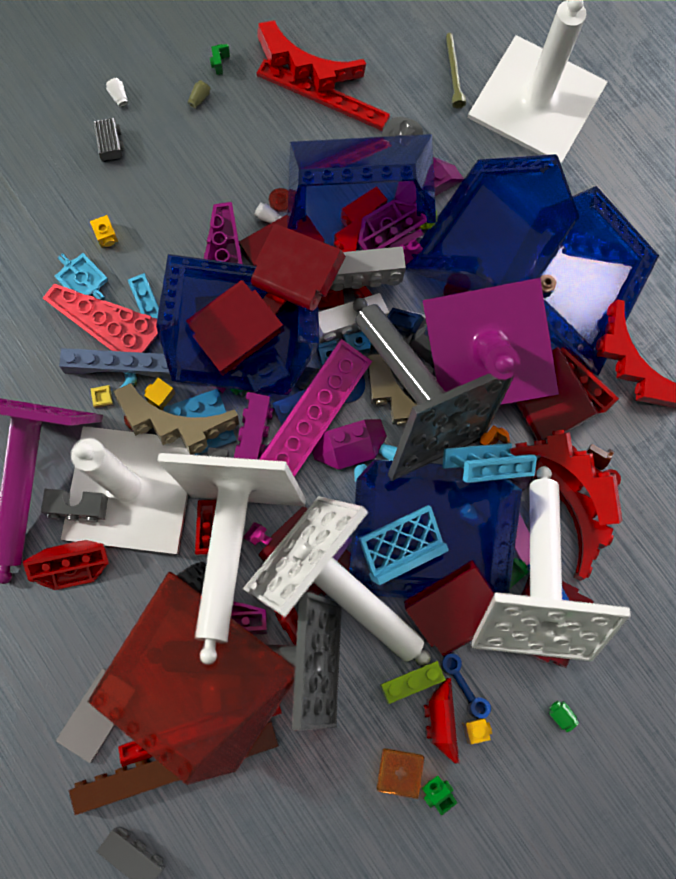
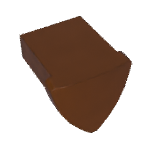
(601, 457)

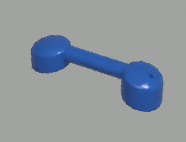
(451, 665)

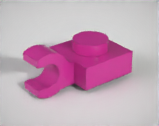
(256, 534)

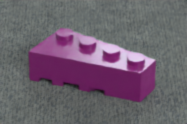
(255, 427)

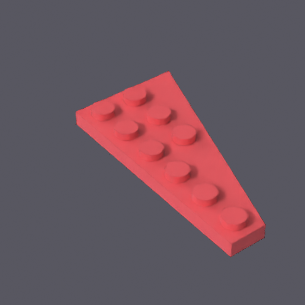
(108, 323)

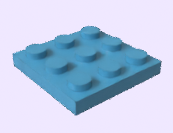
(204, 406)

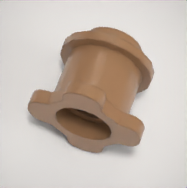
(550, 280)

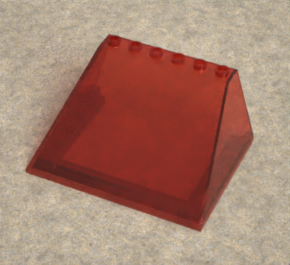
(185, 711)

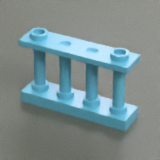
(489, 462)

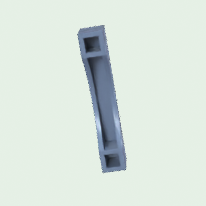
(90, 361)

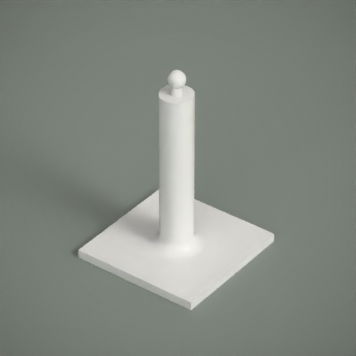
(538, 93)
(233, 485)
(143, 499)
(307, 558)
(544, 621)

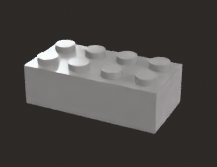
(370, 268)

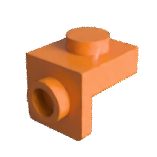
(494, 435)

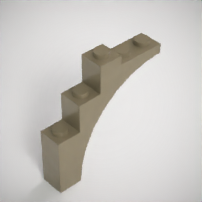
(385, 389)
(170, 427)

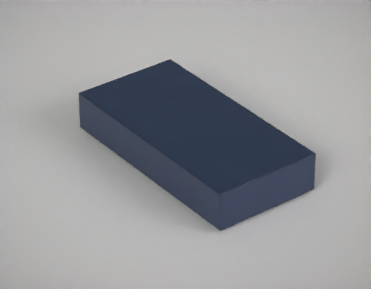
(405, 320)

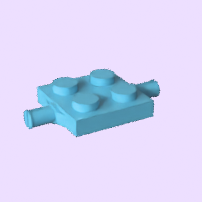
(81, 276)

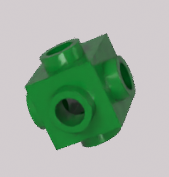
(439, 795)

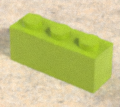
(412, 682)

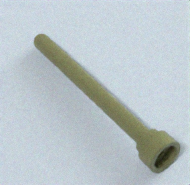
(458, 98)

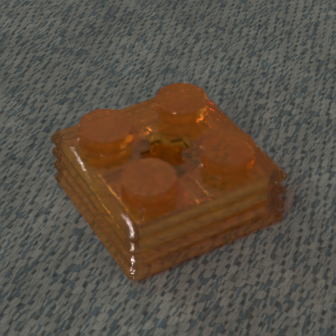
(410, 783)

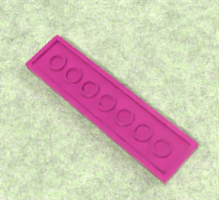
(317, 407)

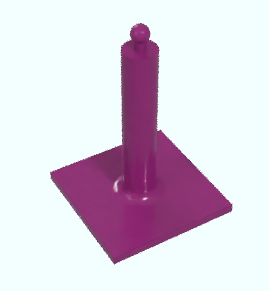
(495, 333)
(20, 470)

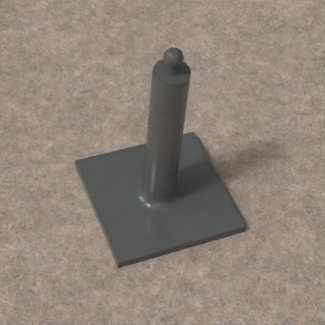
(440, 417)
(315, 662)

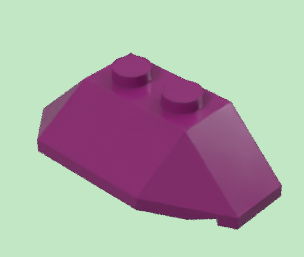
(445, 177)
(389, 224)
(350, 444)

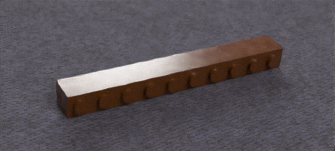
(141, 778)

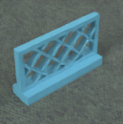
(407, 561)

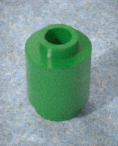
(563, 716)

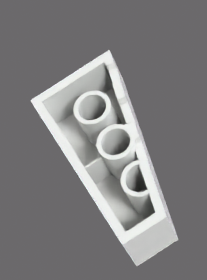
(341, 319)

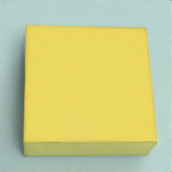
(101, 396)

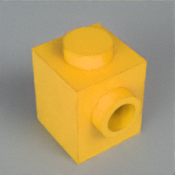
(104, 231)
(159, 394)
(477, 731)

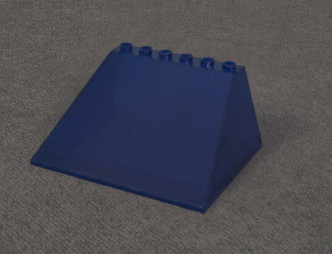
(359, 163)
(499, 224)
(592, 269)
(192, 285)
(478, 534)

